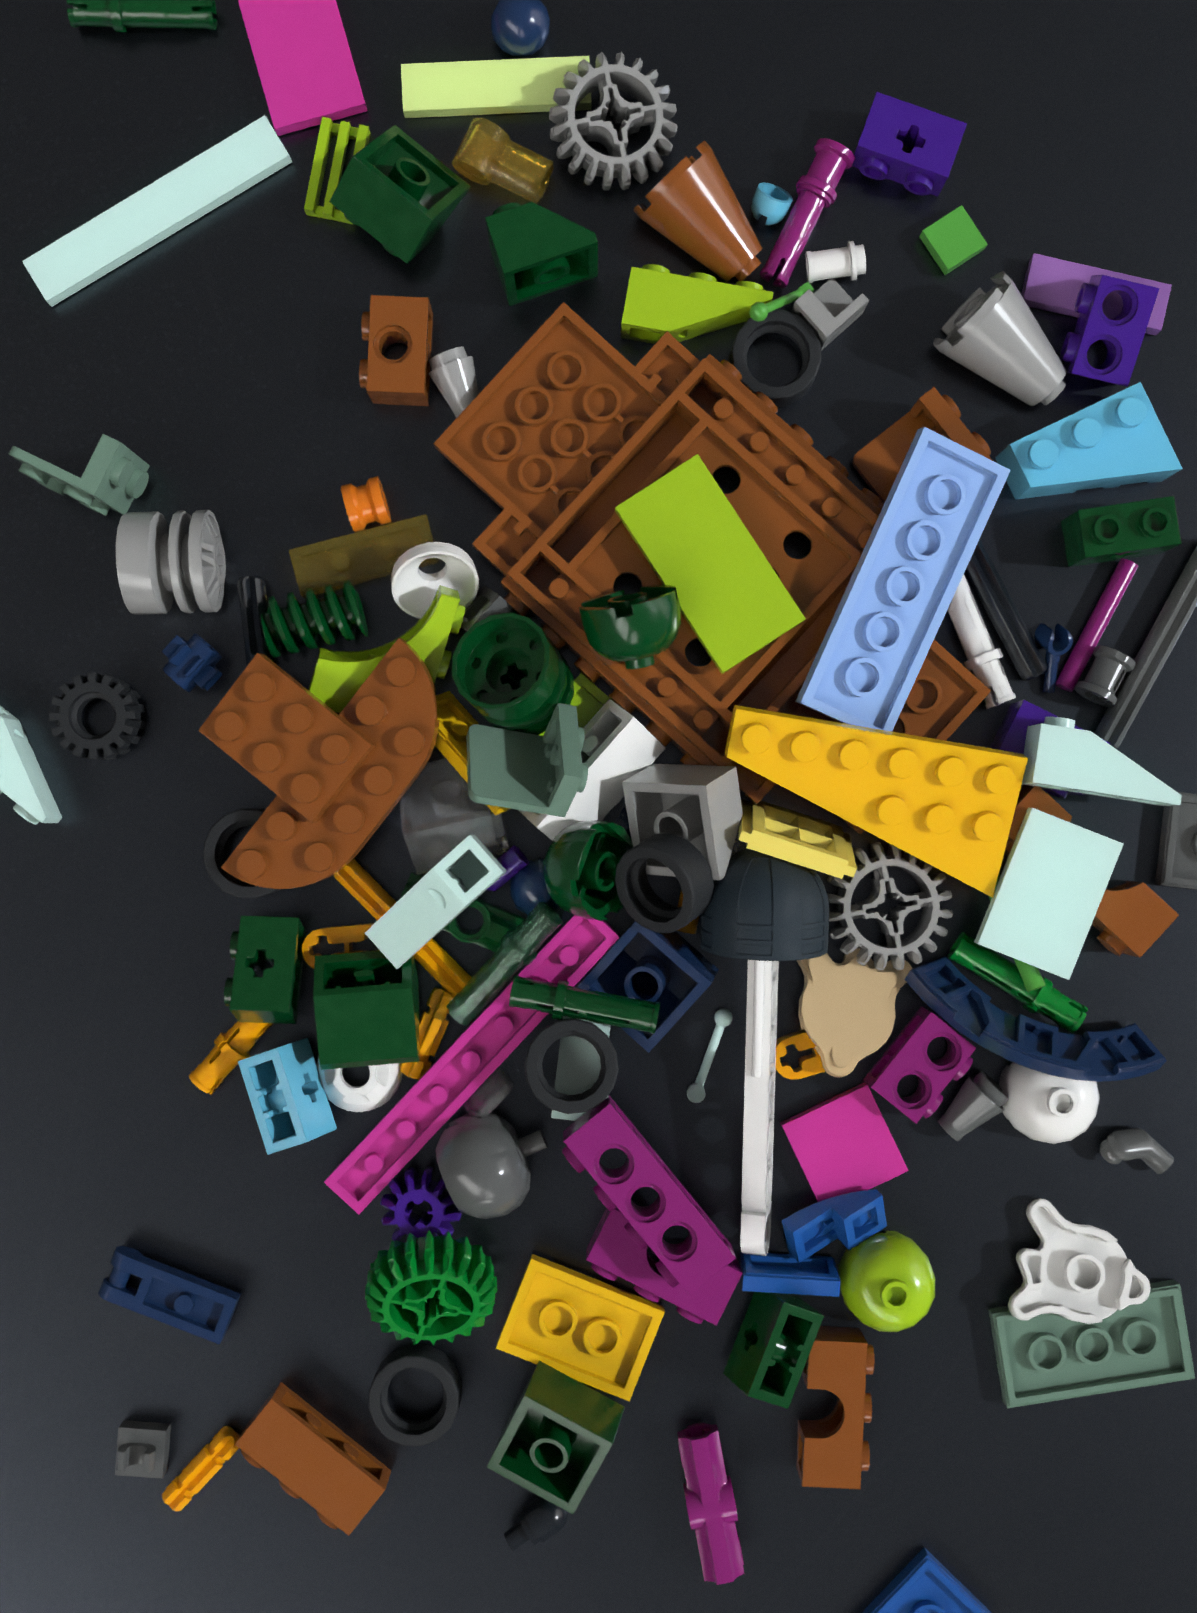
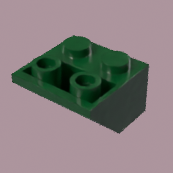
(365, 1010)

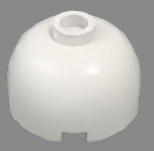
(1048, 1105)

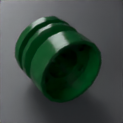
(512, 673)

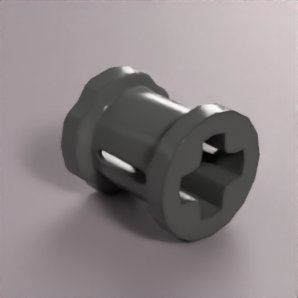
(1105, 676)

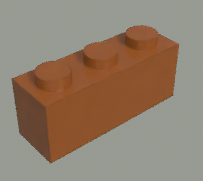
(313, 1459)

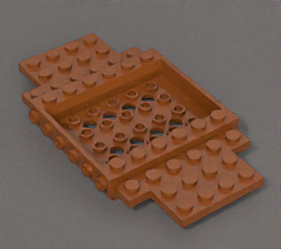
(583, 430)

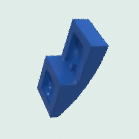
(844, 1217)

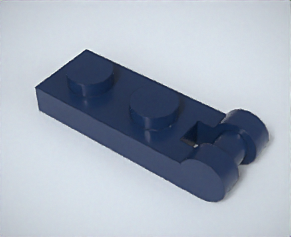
(169, 1295)

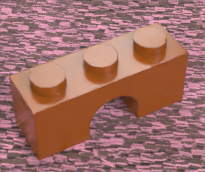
(833, 1448)

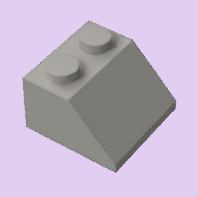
(688, 802)

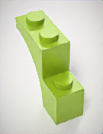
(342, 673)

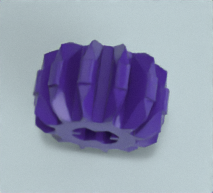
(414, 1192)

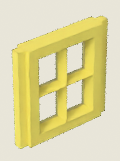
(797, 838)

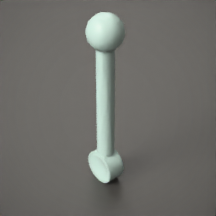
(696, 1091)

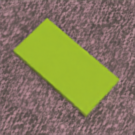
(712, 561)

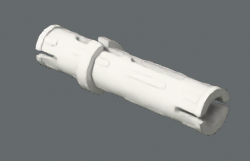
(978, 646)

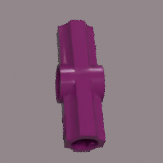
(710, 1503)

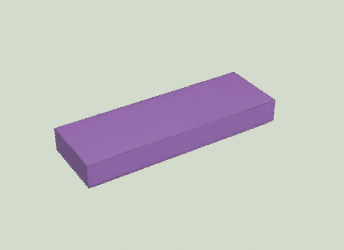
(1055, 283)

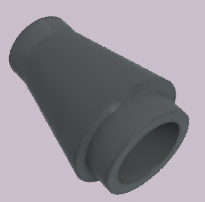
(973, 1105)

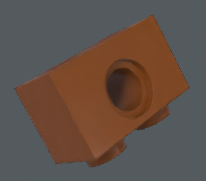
(390, 322)

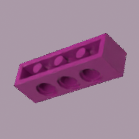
(685, 1263)

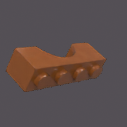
(1128, 913)

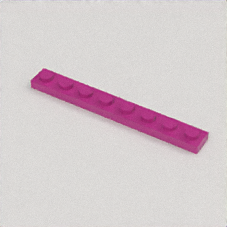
(464, 1066)

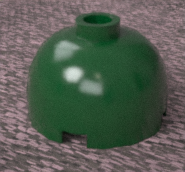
(632, 624)
(583, 868)

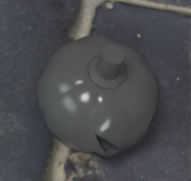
(486, 1164)

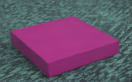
(844, 1144)

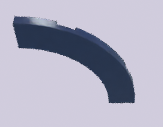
(1030, 1043)

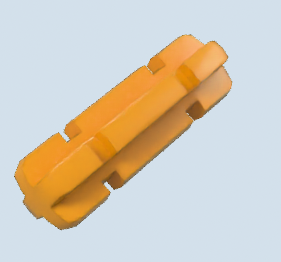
(431, 1031)
(201, 1469)

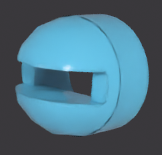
(770, 202)

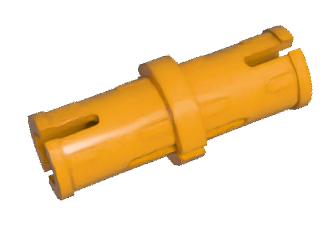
(224, 1057)

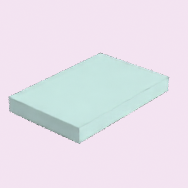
(1048, 893)

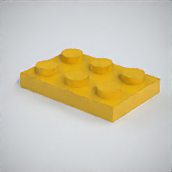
(580, 1327)

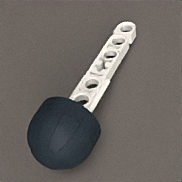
(764, 915)

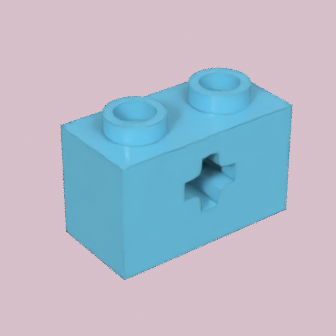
(287, 1096)

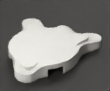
(1074, 1271)

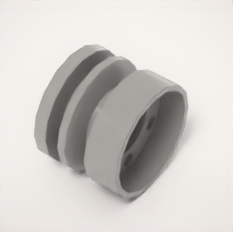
(170, 562)

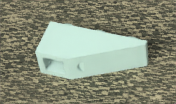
(22, 776)
(435, 900)

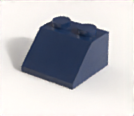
(654, 970)

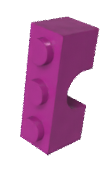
(617, 1255)

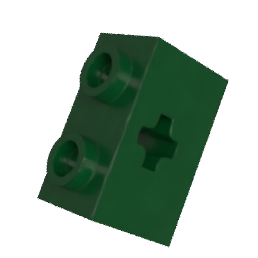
(1121, 531)
(277, 993)
(773, 1347)

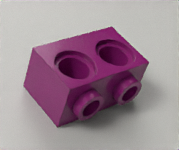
(909, 1056)

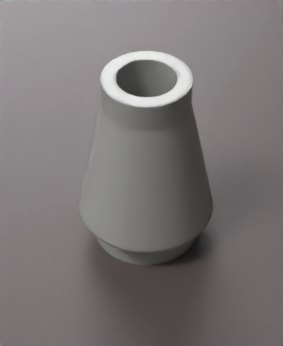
(455, 378)

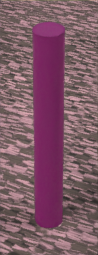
(1096, 625)

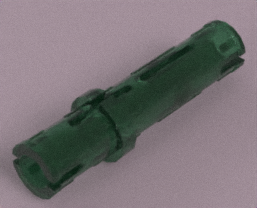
(516, 949)

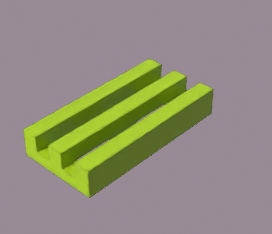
(344, 132)

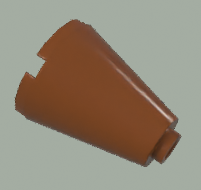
(703, 216)

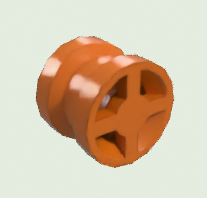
(366, 504)

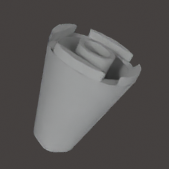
(1004, 343)

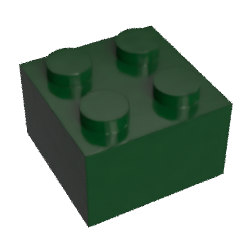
(556, 1437)

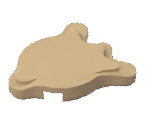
(848, 1008)

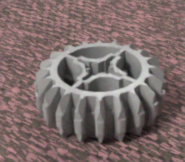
(647, 111)
(927, 898)

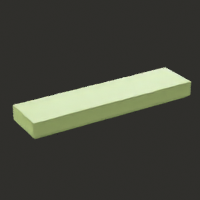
(485, 86)

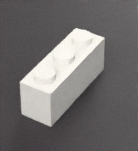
(614, 751)

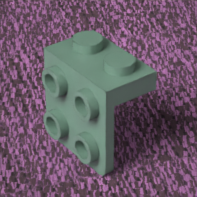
(109, 481)
(527, 768)

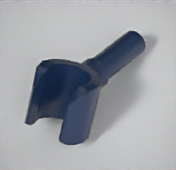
(1055, 645)

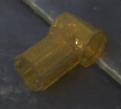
(491, 156)

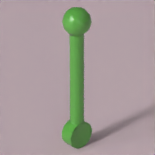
(759, 310)

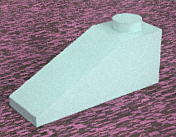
(1088, 765)

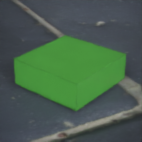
(953, 240)

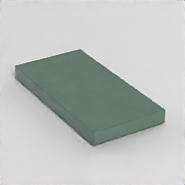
(1072, 1359)

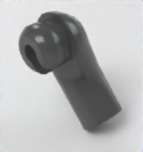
(1135, 1144)

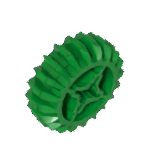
(431, 1288)

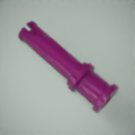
(814, 193)

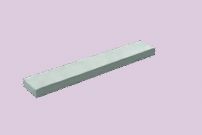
(157, 211)

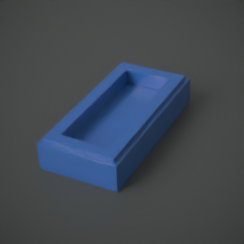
(787, 1276)

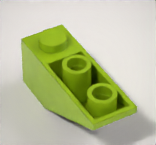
(684, 304)

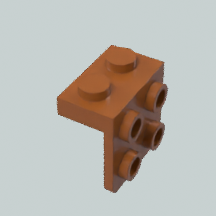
(883, 456)

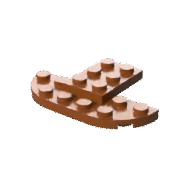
(328, 770)

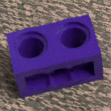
(1121, 335)

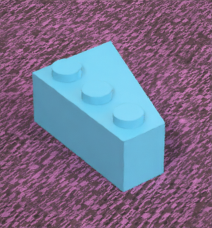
(1094, 448)

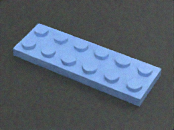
(903, 583)

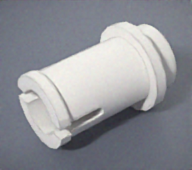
(836, 263)

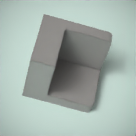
(829, 310)

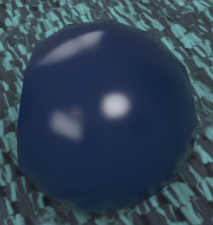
(520, 26)
(529, 887)

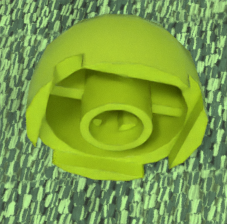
(887, 1282)

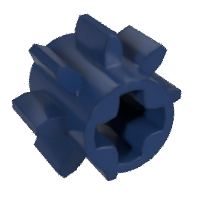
(192, 662)

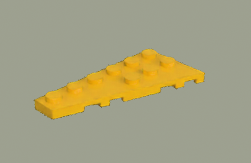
(913, 791)

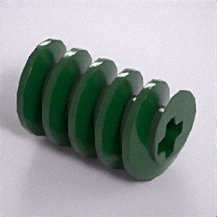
(313, 619)

